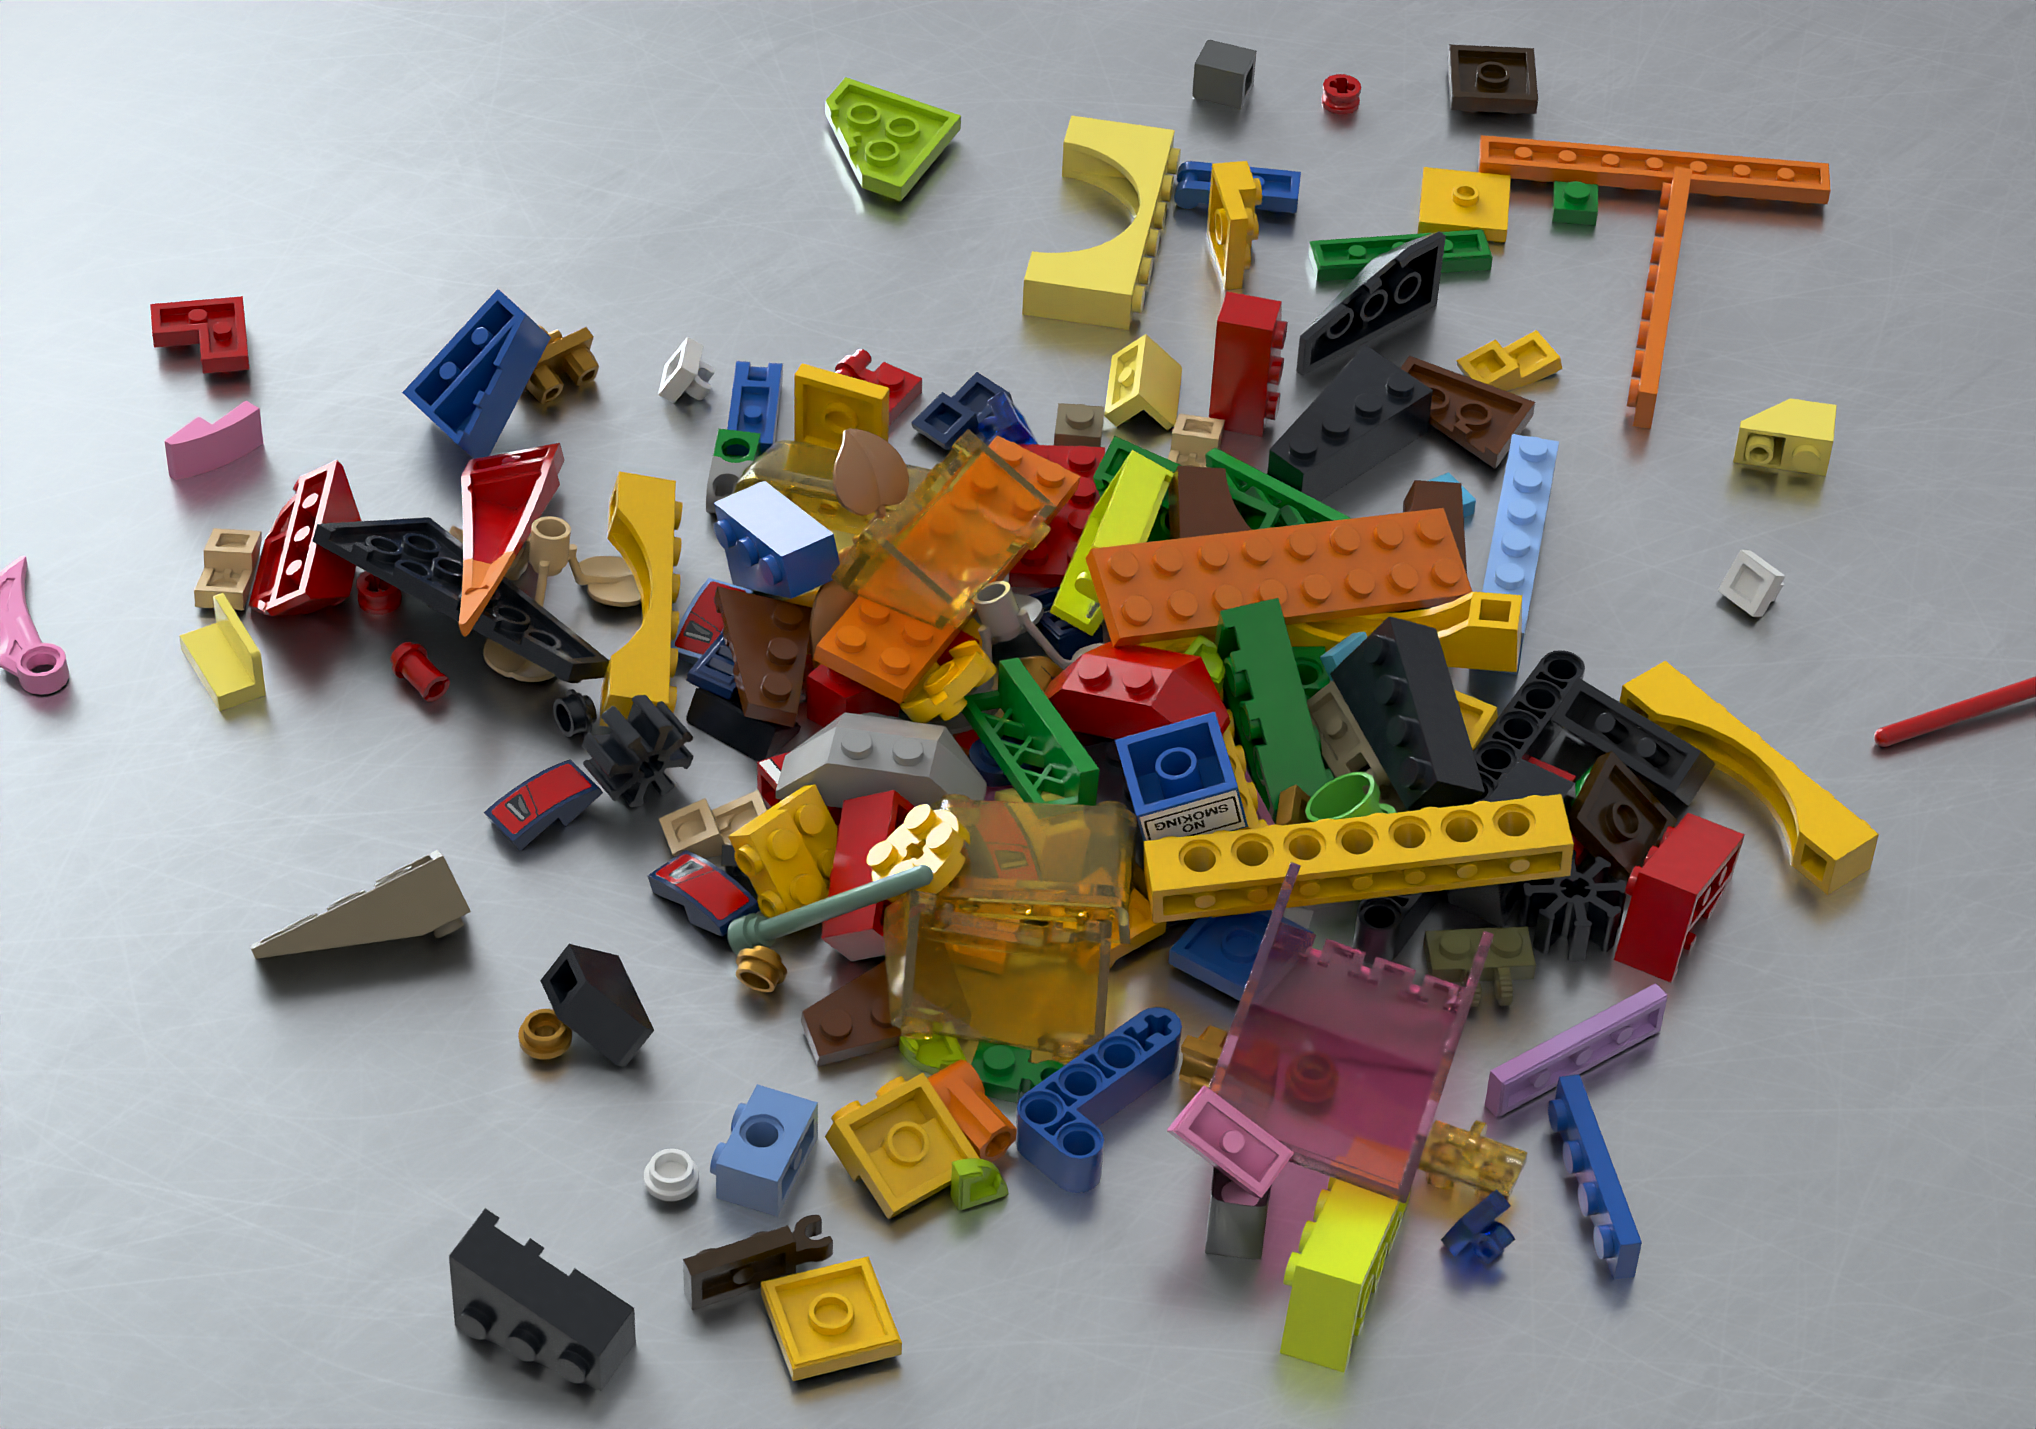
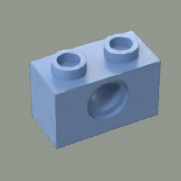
(765, 1150)

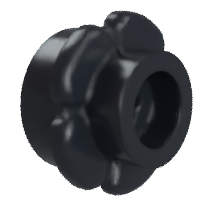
(574, 713)

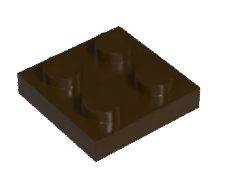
(1492, 79)
(1617, 816)

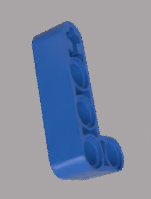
(1063, 1112)

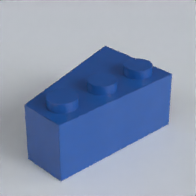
(773, 543)

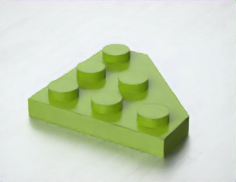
(888, 135)

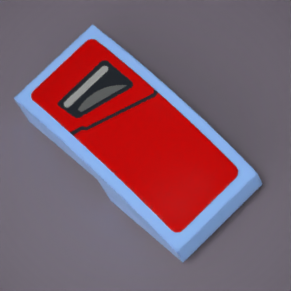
(701, 622)

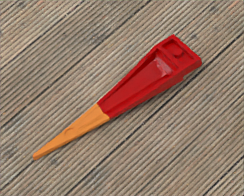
(499, 505)

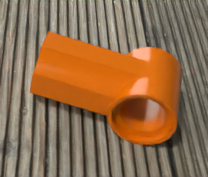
(973, 1111)

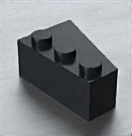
(536, 1309)

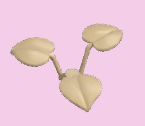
(549, 552)

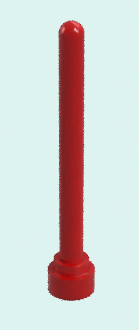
(1956, 713)

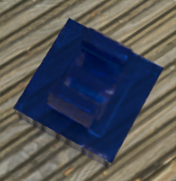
(1006, 423)
(1481, 1229)

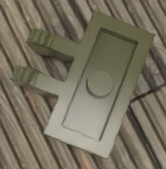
(1508, 959)

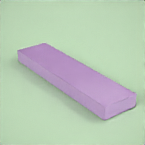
(1575, 1050)

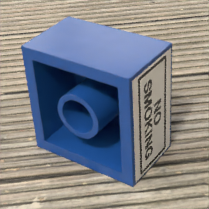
(1182, 779)

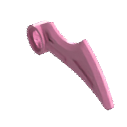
(19, 640)

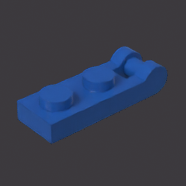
(1278, 187)
(755, 403)

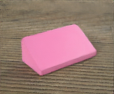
(1230, 1142)

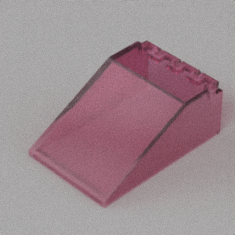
(1343, 1054)

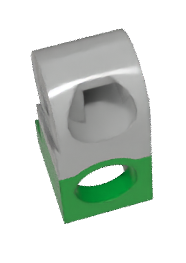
(727, 468)

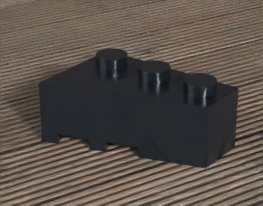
(1498, 901)

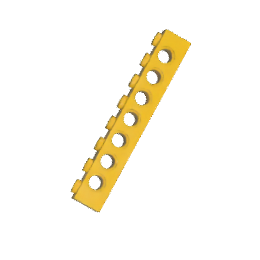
(1358, 857)

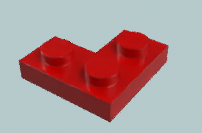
(212, 323)

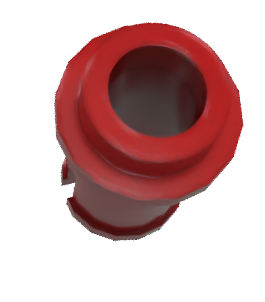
(412, 663)

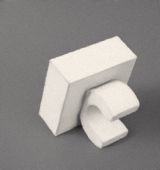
(686, 373)
(1752, 583)

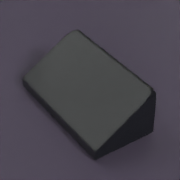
(727, 723)

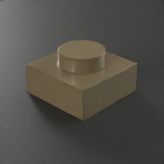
(1079, 425)

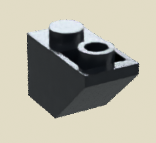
(598, 1002)

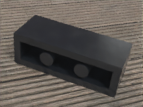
(1636, 740)

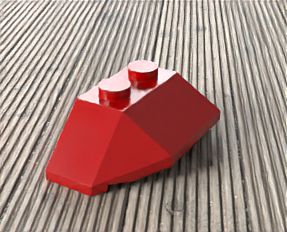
(293, 570)
(1133, 691)

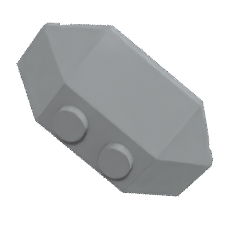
(878, 755)

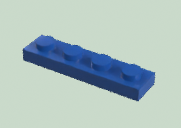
(1599, 1185)

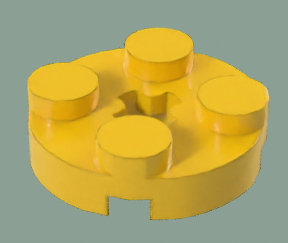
(944, 686)
(923, 839)

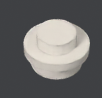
(671, 1175)

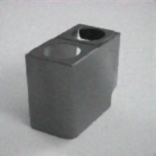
(1234, 1227)

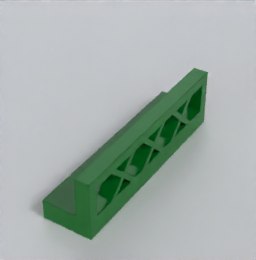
(1295, 506)
(1046, 739)

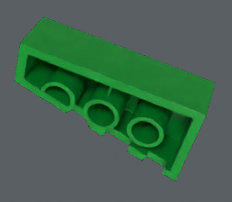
(1269, 702)

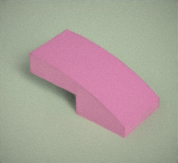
(208, 446)

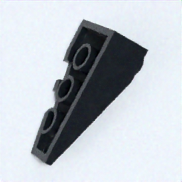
(1377, 300)

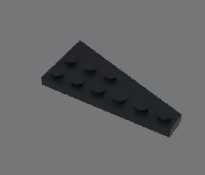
(429, 566)

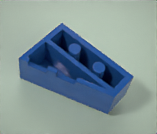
(480, 375)

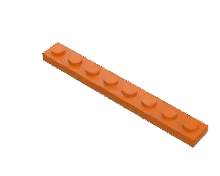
(1649, 168)
(1657, 306)

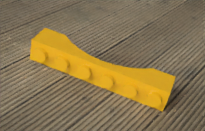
(642, 530)
(1473, 630)
(1822, 834)

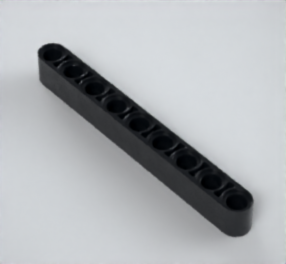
(1519, 732)

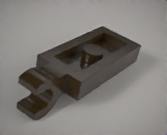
(744, 1264)

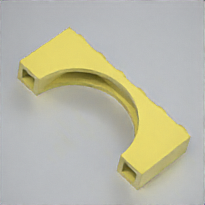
(1105, 281)

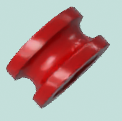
(1341, 94)
(377, 602)

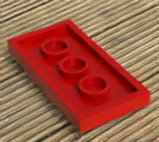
(1050, 559)

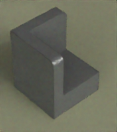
(1224, 74)

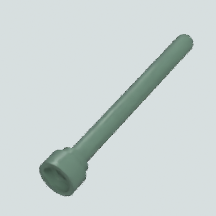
(762, 931)

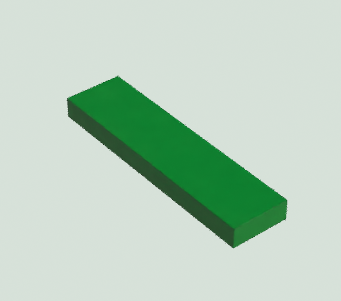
(1347, 257)

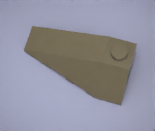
(401, 905)

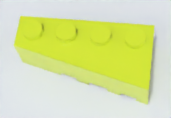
(1337, 1271)

